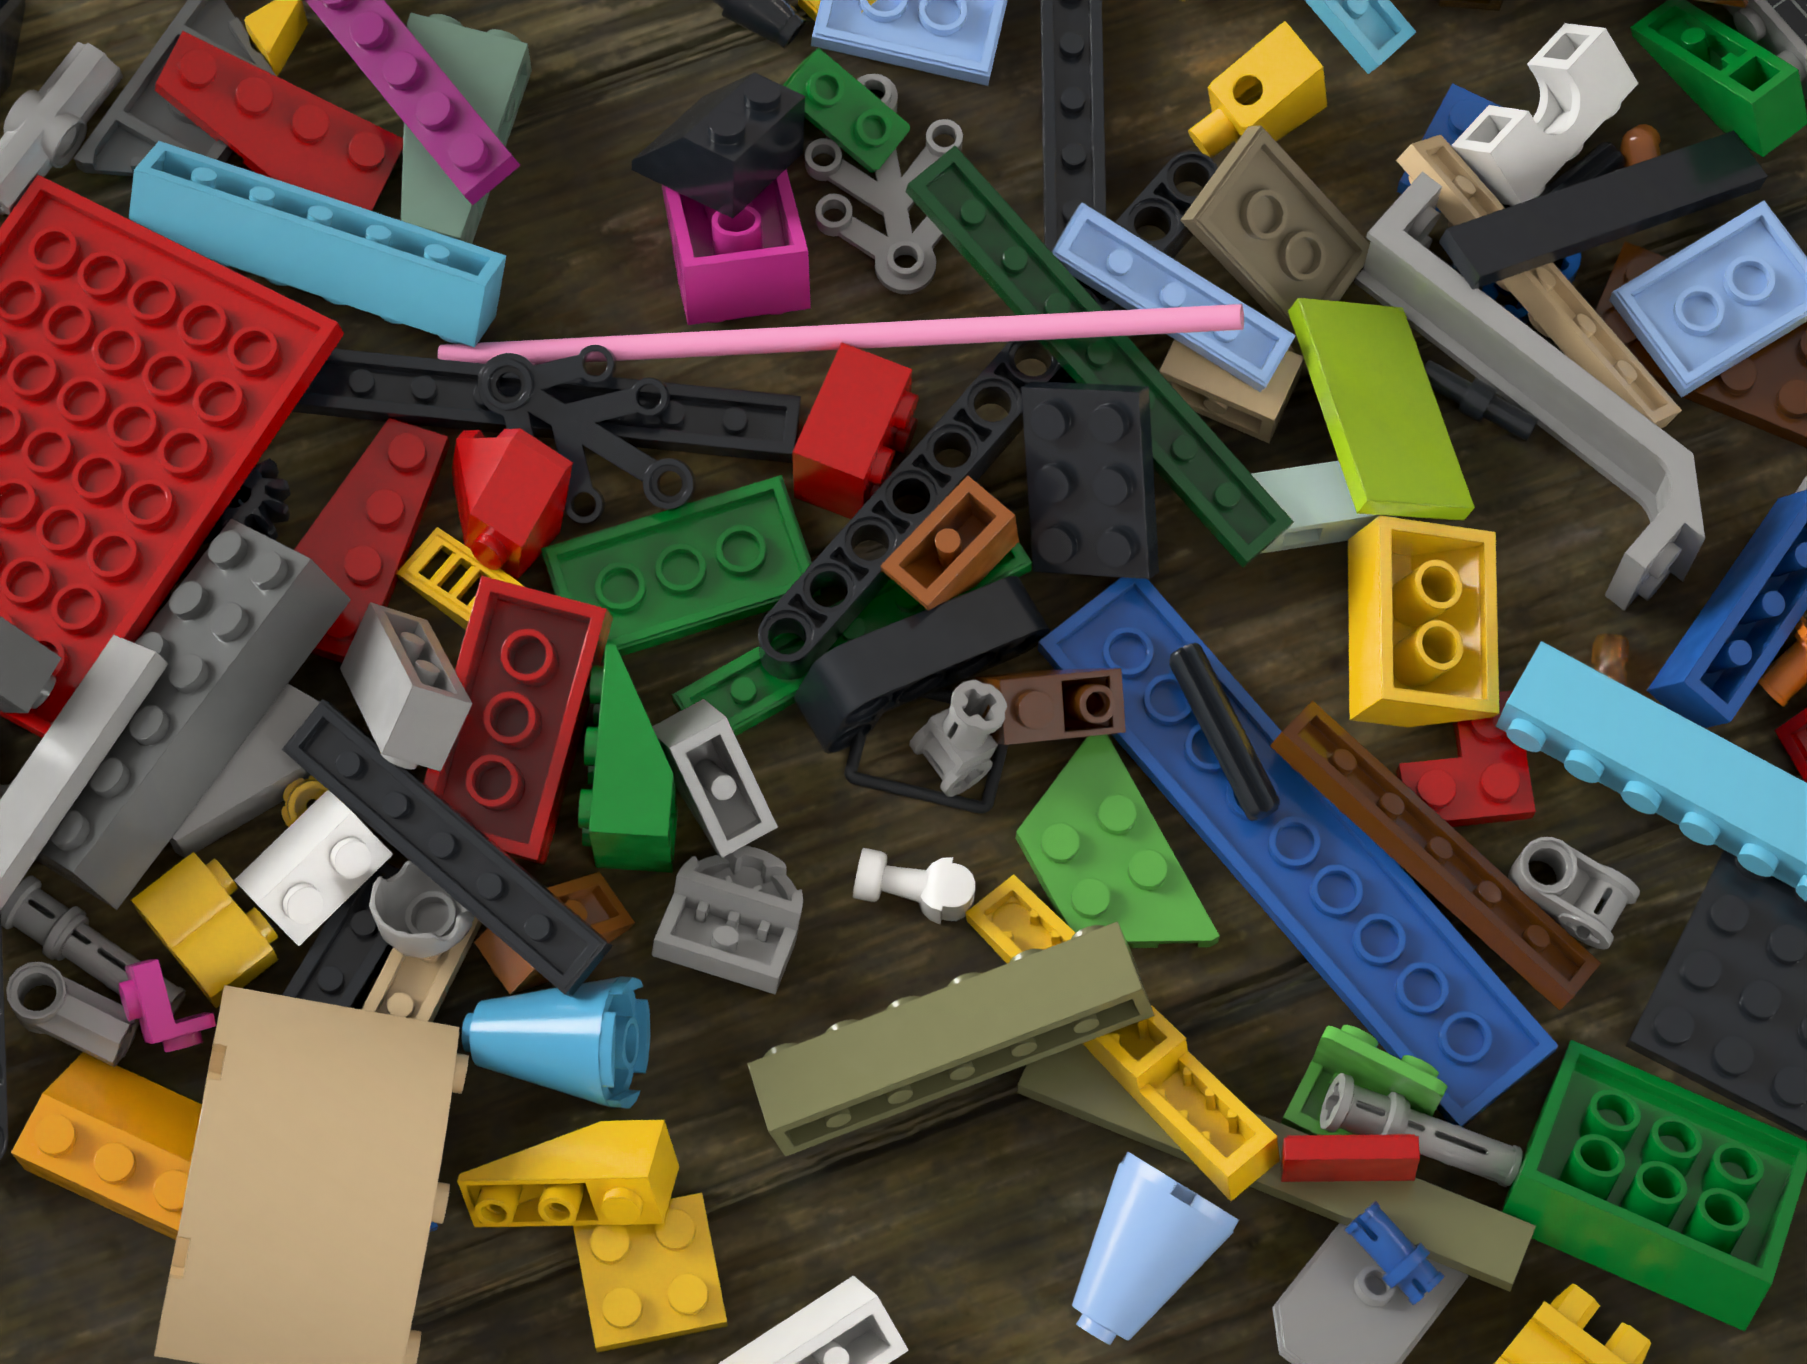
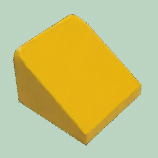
(276, 30)

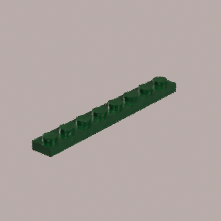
(1037, 283)

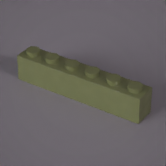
(949, 1038)

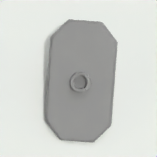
(1348, 1314)

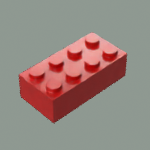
(529, 690)

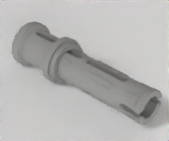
(67, 935)
(1372, 1113)

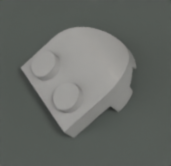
(733, 918)

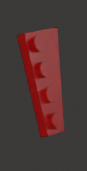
(279, 125)
(372, 524)

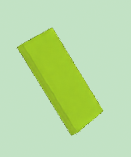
(1380, 410)

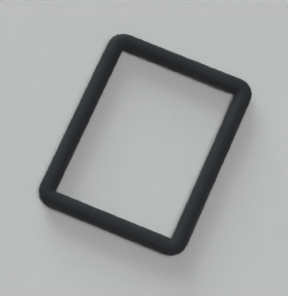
(923, 793)

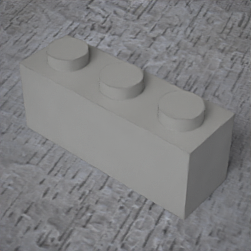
(405, 688)

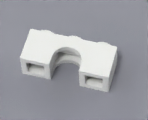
(1580, 87)

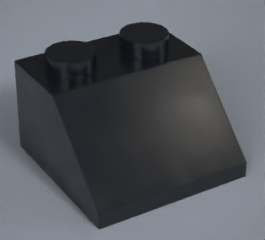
(729, 144)

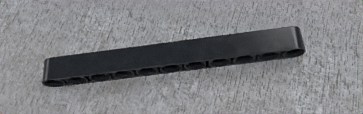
(960, 430)

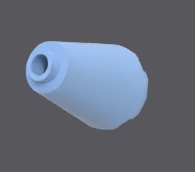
(1144, 1249)

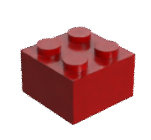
(854, 431)

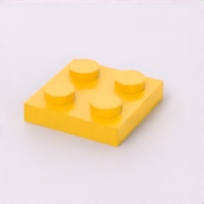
(651, 1277)

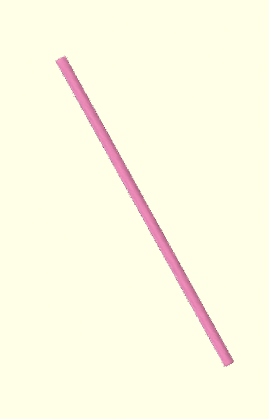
(866, 335)

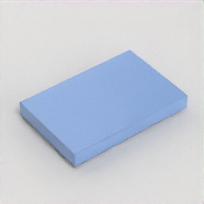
(924, 35)
(1718, 299)

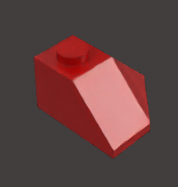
(509, 497)

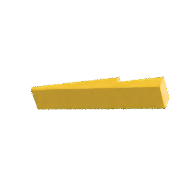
(1145, 1057)

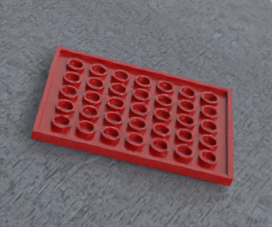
(125, 417)

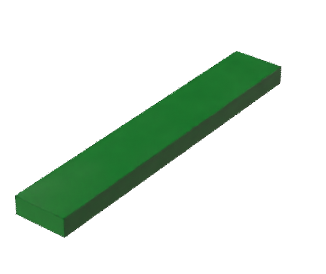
(751, 695)

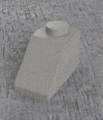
(714, 777)

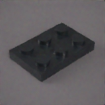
(1090, 479)

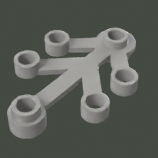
(886, 197)

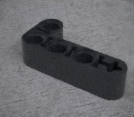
(915, 657)

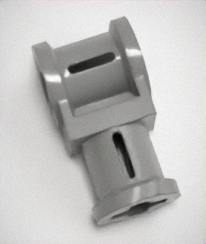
(959, 738)

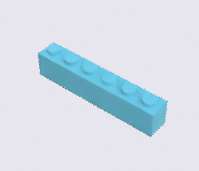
(318, 244)
(1661, 764)

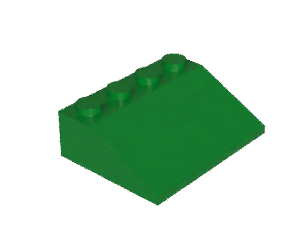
(1659, 1185)

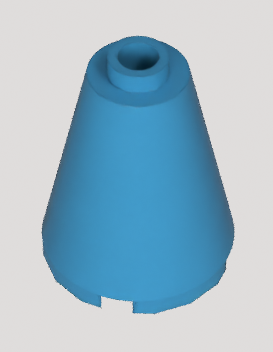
(564, 1042)

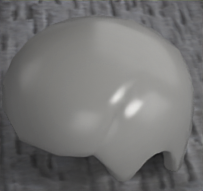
(417, 913)

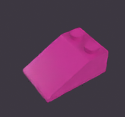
(741, 262)

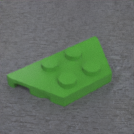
(1107, 856)

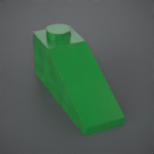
(1725, 74)

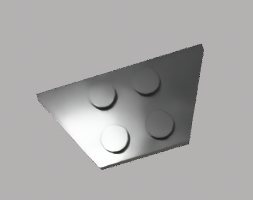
(144, 117)

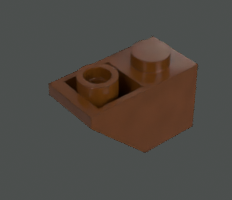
(1058, 704)

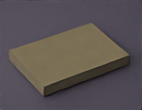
(1275, 228)

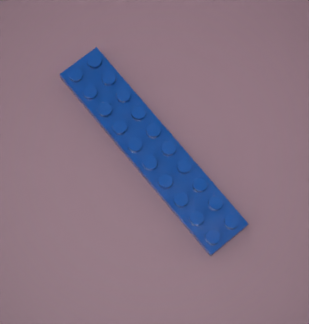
(1310, 864)

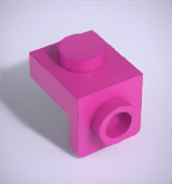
(147, 999)

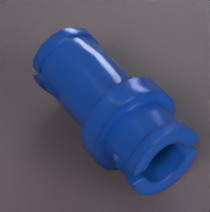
(1395, 1253)

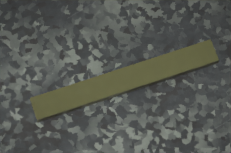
(1447, 1224)

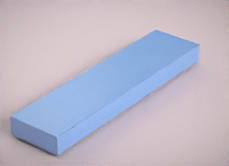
(1146, 278)

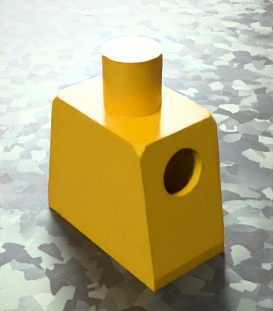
(1269, 86)

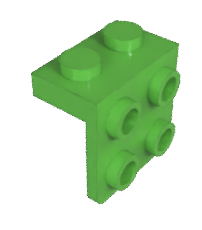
(1357, 1055)

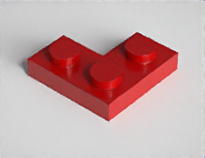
(1481, 785)

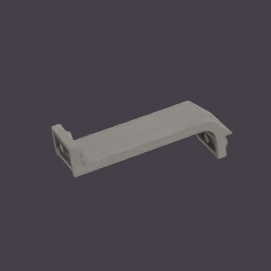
(1543, 384)

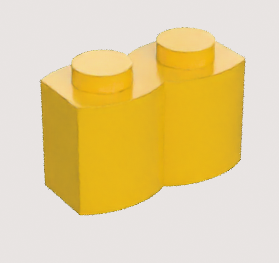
(206, 928)

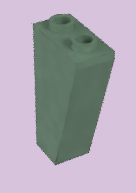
(492, 76)

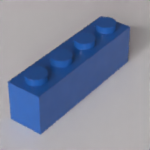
(1741, 621)

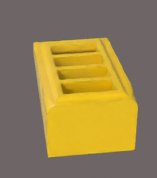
(430, 588)

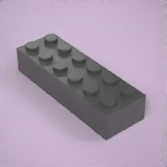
(230, 650)

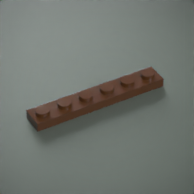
(1436, 855)

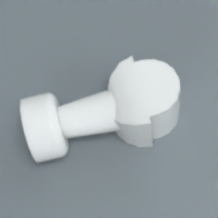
(942, 890)

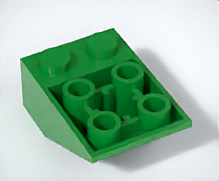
(633, 797)

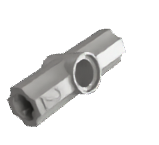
(51, 123)

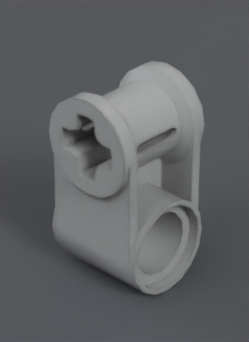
(1577, 890)

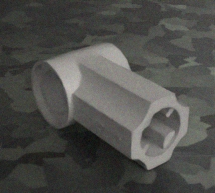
(75, 1016)

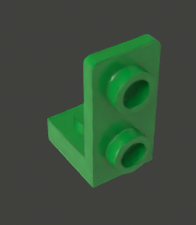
(847, 111)

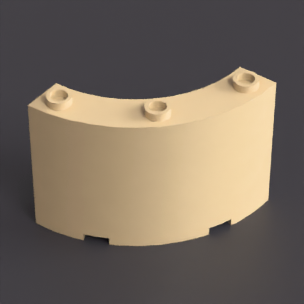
(311, 1185)

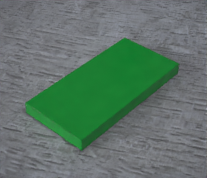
(686, 565)

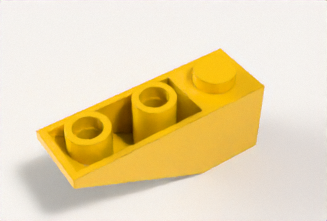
(582, 1178)

